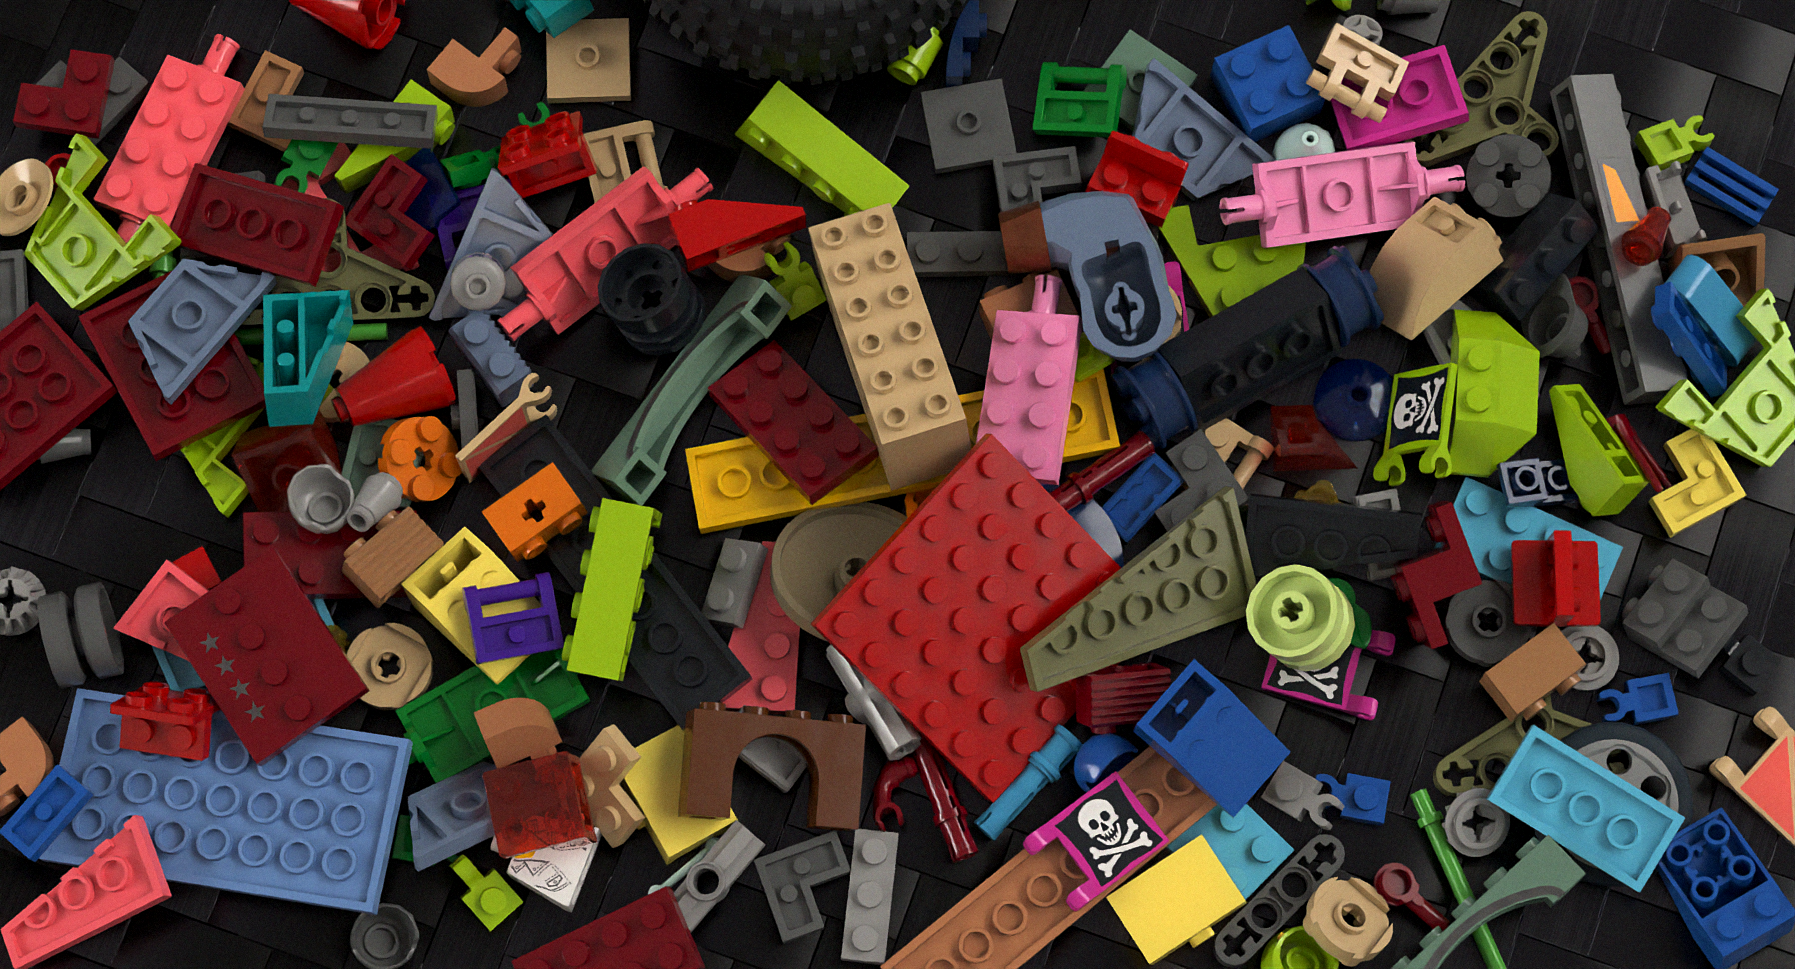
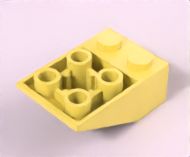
(438, 595)

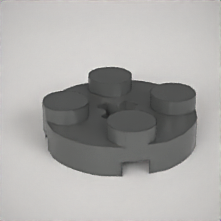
(1492, 158)
(1463, 625)

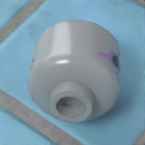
(478, 281)

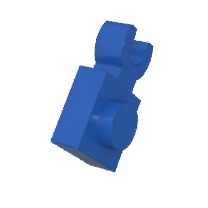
(1645, 698)
(1362, 796)

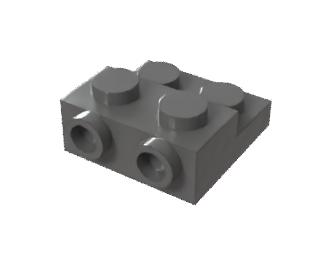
(1682, 617)

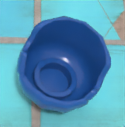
(1100, 758)

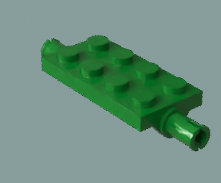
(444, 722)

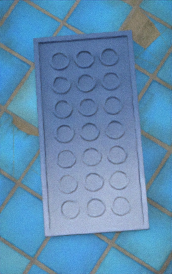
(294, 830)

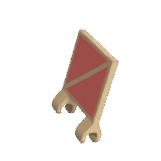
(505, 427)
(1771, 780)

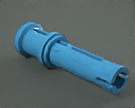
(1043, 768)

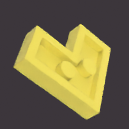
(1706, 483)

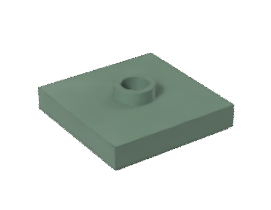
(1135, 54)

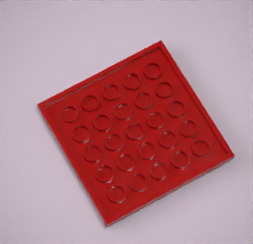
(955, 600)

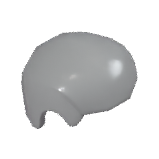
(320, 498)

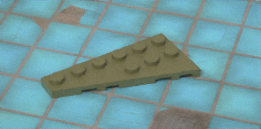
(1169, 591)

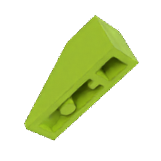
(368, 159)
(1593, 454)

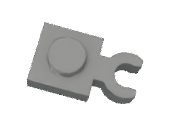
(1298, 793)

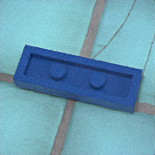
(1689, 339)

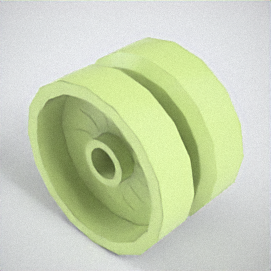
(1300, 617)

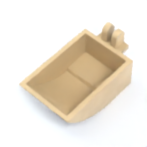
(1432, 265)

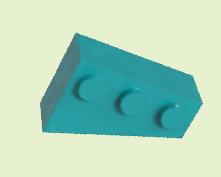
(301, 351)

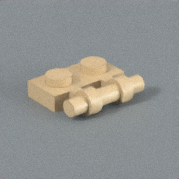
(1363, 64)

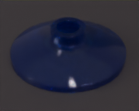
(1341, 412)

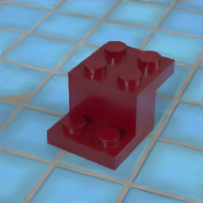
(1435, 574)

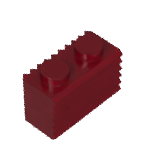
(1119, 695)

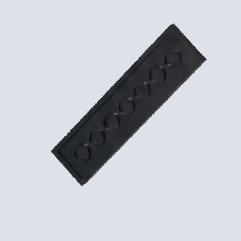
(672, 639)

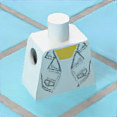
(554, 871)

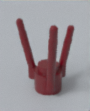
(1640, 453)

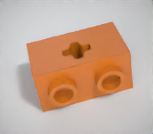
(513, 518)

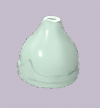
(1303, 141)

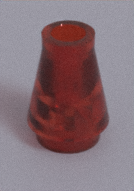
(1646, 238)

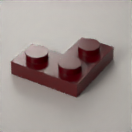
(76, 106)
(382, 209)

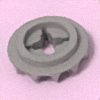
(24, 614)
(1599, 646)
(1488, 834)

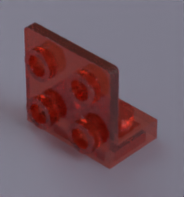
(539, 804)

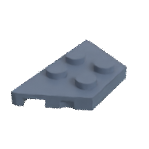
(1185, 124)
(502, 228)
(193, 319)
(450, 816)

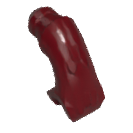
(889, 778)

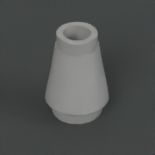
(375, 500)

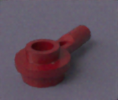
(1587, 299)
(1399, 887)

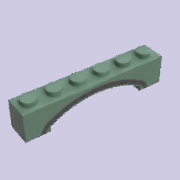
(639, 453)
(1540, 876)

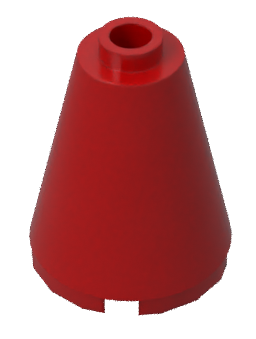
(363, 21)
(396, 383)

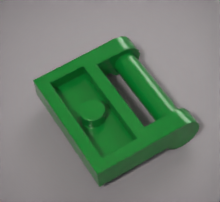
(1078, 111)

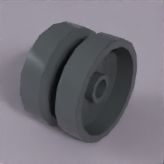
(80, 635)

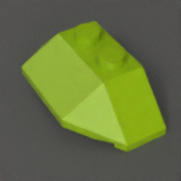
(1492, 394)

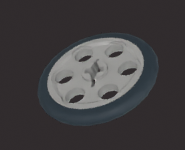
(1647, 758)

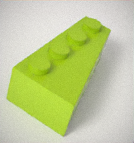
(819, 153)
(610, 589)

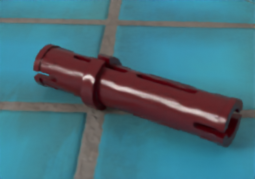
(1083, 485)
(945, 804)

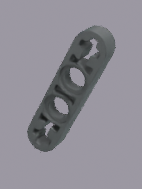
(1276, 898)

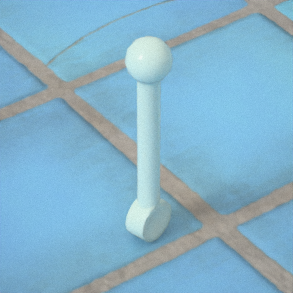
(685, 869)

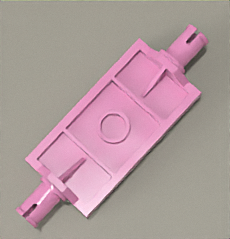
(1338, 194)
(1032, 381)

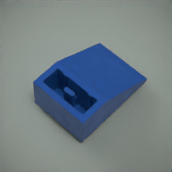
(1212, 738)
(1724, 891)

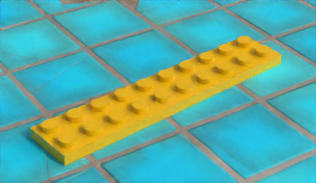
(742, 487)

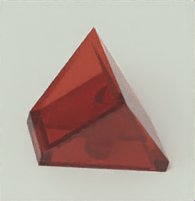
(1303, 441)

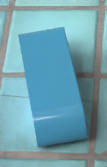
(1713, 307)

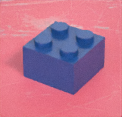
(1266, 84)

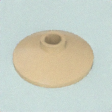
(23, 195)

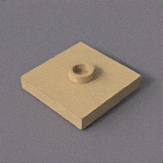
(590, 62)

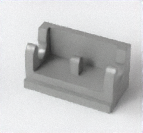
(1668, 191)

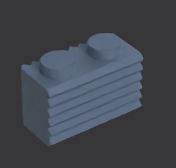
(490, 356)

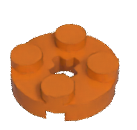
(439, 449)

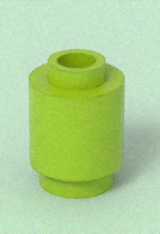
(917, 62)

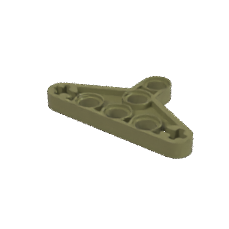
(1503, 88)
(357, 274)
(1500, 744)

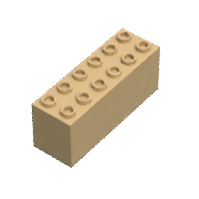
(890, 345)

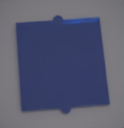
(436, 197)

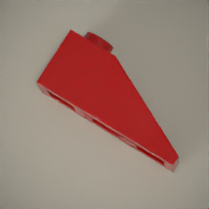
(725, 228)

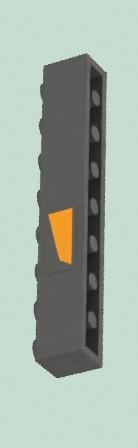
(1610, 192)

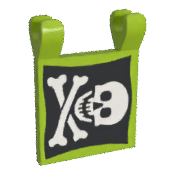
(1419, 422)

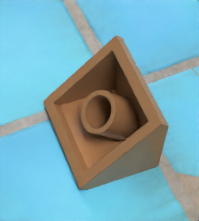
(1735, 259)

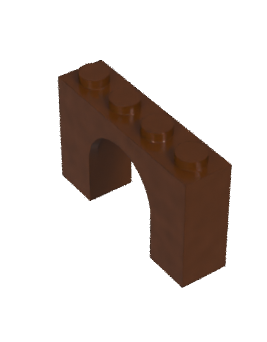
(828, 747)

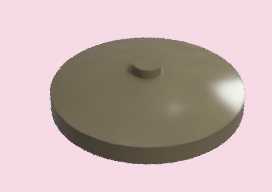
(823, 553)

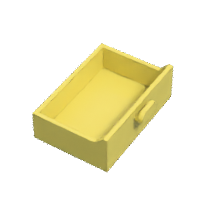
(656, 791)
(1177, 900)

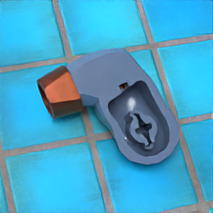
(1110, 263)

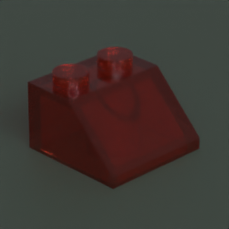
(273, 455)

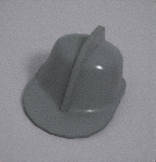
(1556, 322)

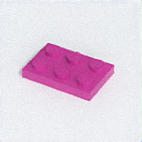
(1423, 104)

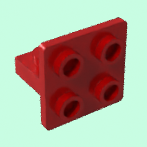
(546, 154)
(1143, 173)
(1555, 582)
(166, 720)

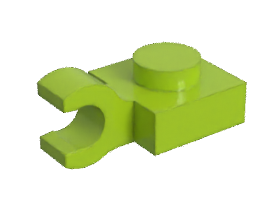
(487, 895)

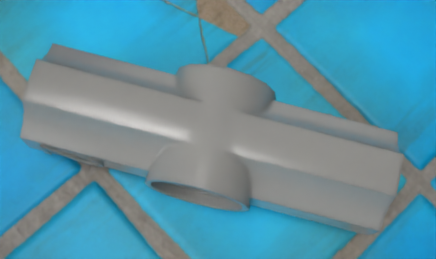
(869, 707)
(726, 858)

